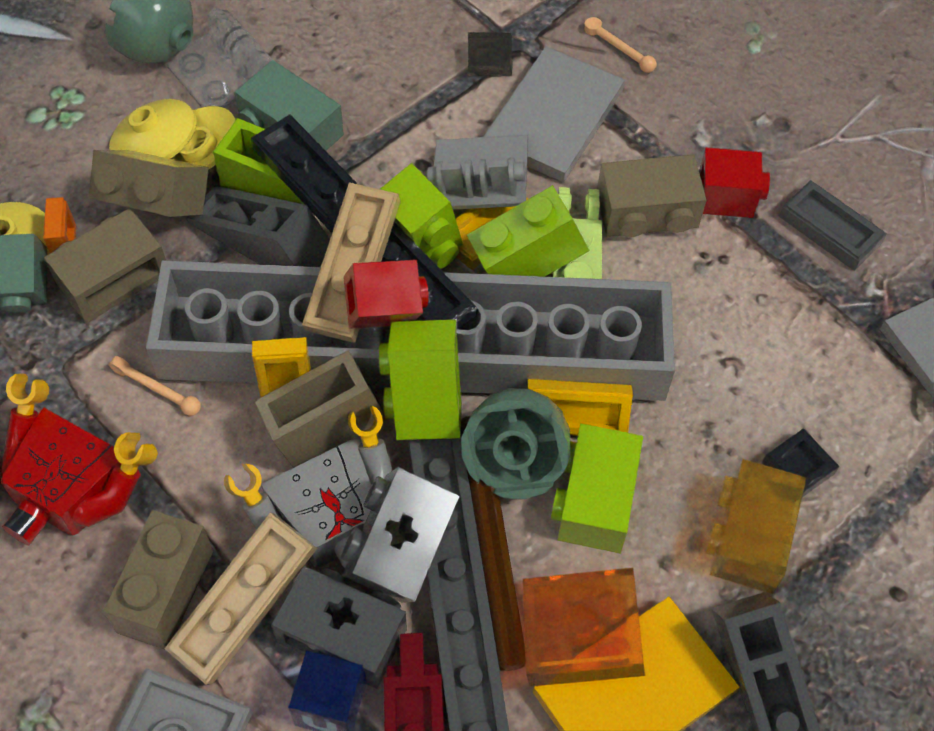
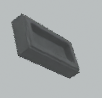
(832, 225)

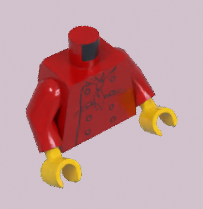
(62, 470)

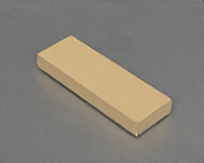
(357, 238)
(240, 598)

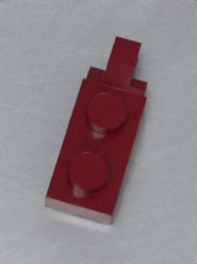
(413, 690)

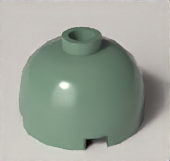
(150, 28)
(516, 443)

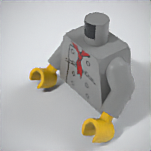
(322, 495)

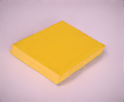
(678, 686)

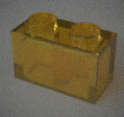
(756, 526)

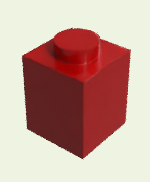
(733, 182)
(384, 293)

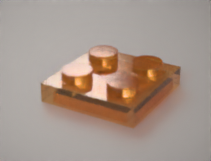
(582, 627)

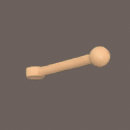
(593, 27)
(189, 405)

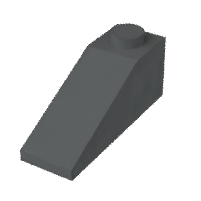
(263, 228)
(765, 664)

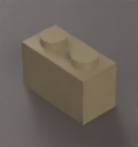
(148, 182)
(651, 195)
(106, 264)
(314, 408)
(159, 579)

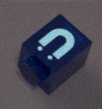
(327, 693)

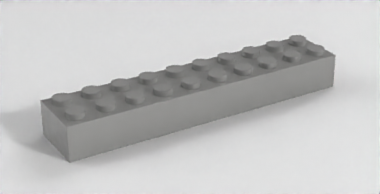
(520, 330)

